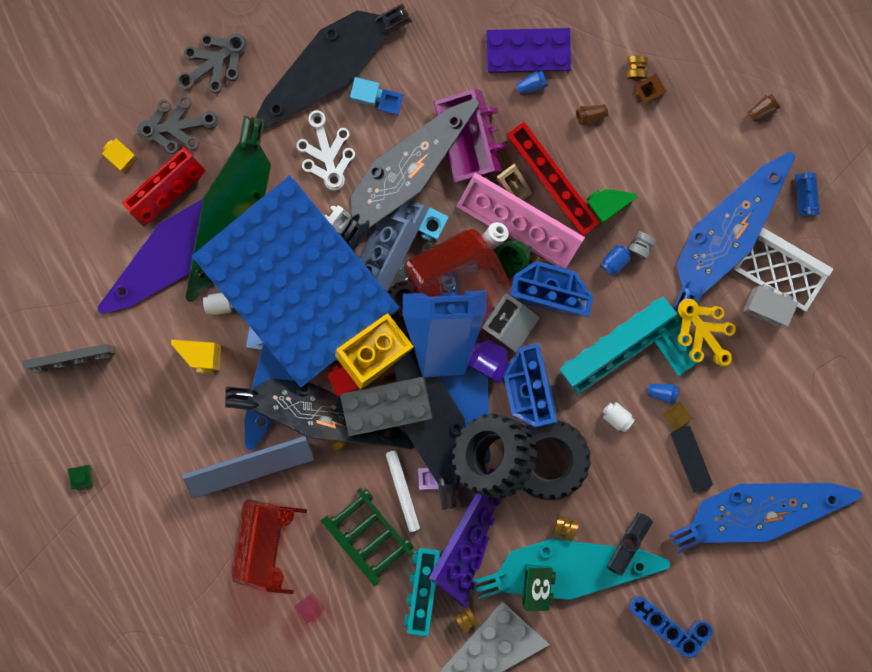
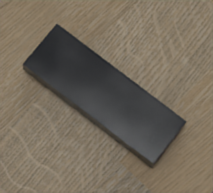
(691, 459)

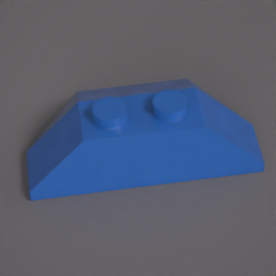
(552, 289)
(530, 388)

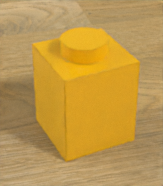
(119, 155)

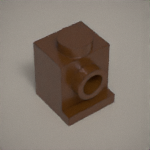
(654, 85)

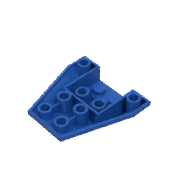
(444, 330)

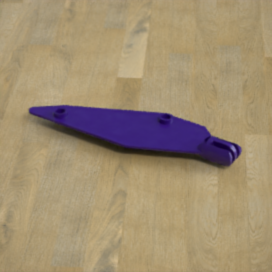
(159, 262)

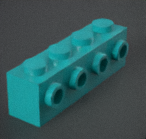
(423, 592)

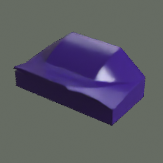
(489, 360)

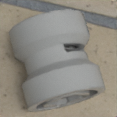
(642, 245)

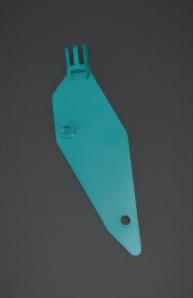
(577, 565)

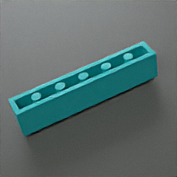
(620, 345)

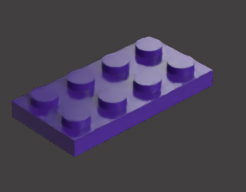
(528, 50)

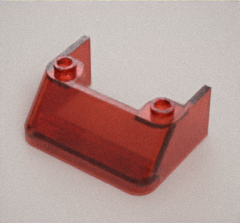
(446, 256)
(258, 545)

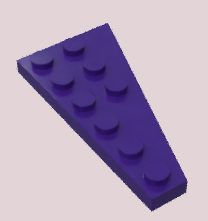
(465, 550)

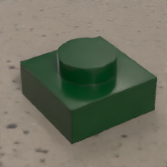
(80, 477)

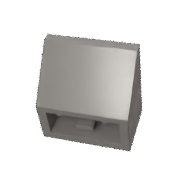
(510, 322)

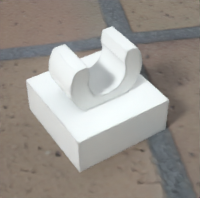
(339, 218)

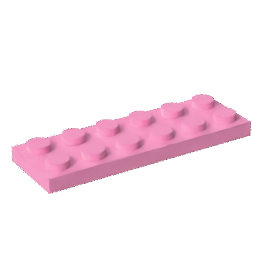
(524, 222)

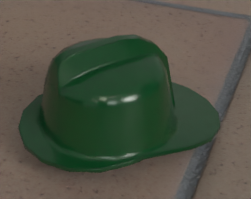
(513, 257)

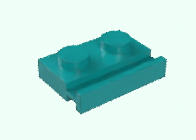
(675, 353)

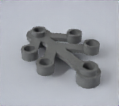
(215, 60)
(173, 125)

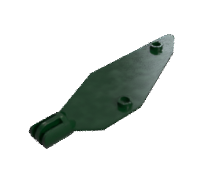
(232, 193)

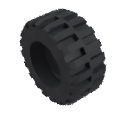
(517, 458)
(578, 464)

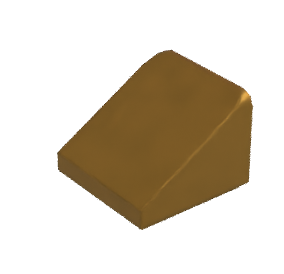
(677, 415)

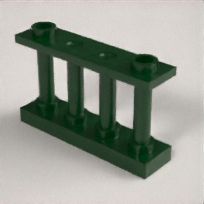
(346, 539)

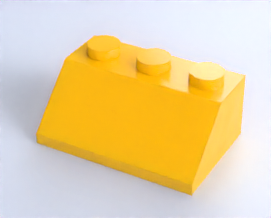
(199, 355)

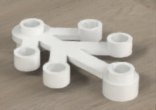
(327, 154)

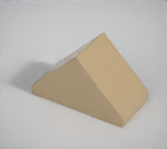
(514, 183)

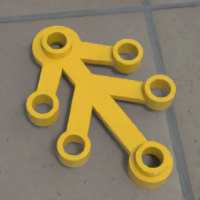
(702, 330)

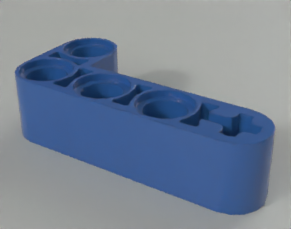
(665, 624)

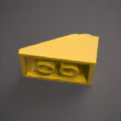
(373, 351)

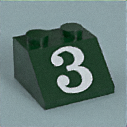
(538, 587)

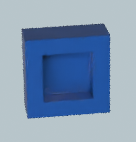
(390, 102)

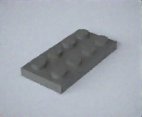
(61, 360)
(386, 406)

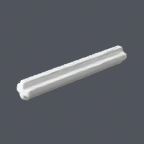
(402, 491)

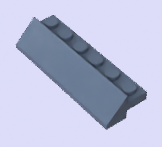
(391, 241)
(248, 467)

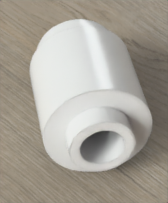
(496, 234)
(216, 304)
(618, 416)

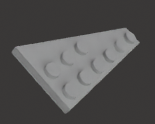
(496, 644)

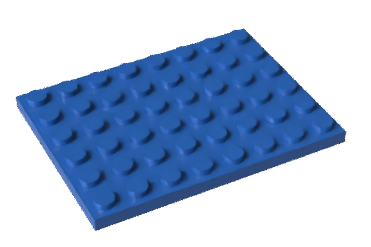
(294, 280)

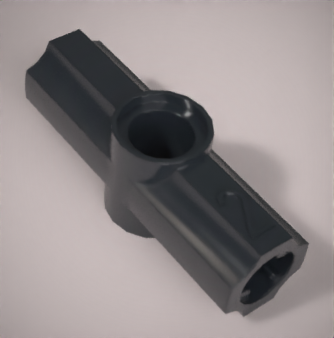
(624, 555)

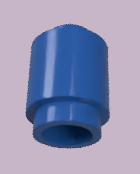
(616, 260)

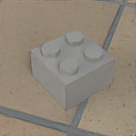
(770, 306)

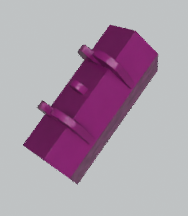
(475, 145)

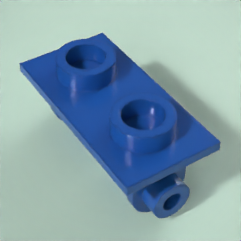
(807, 194)

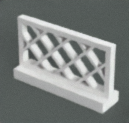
(796, 255)

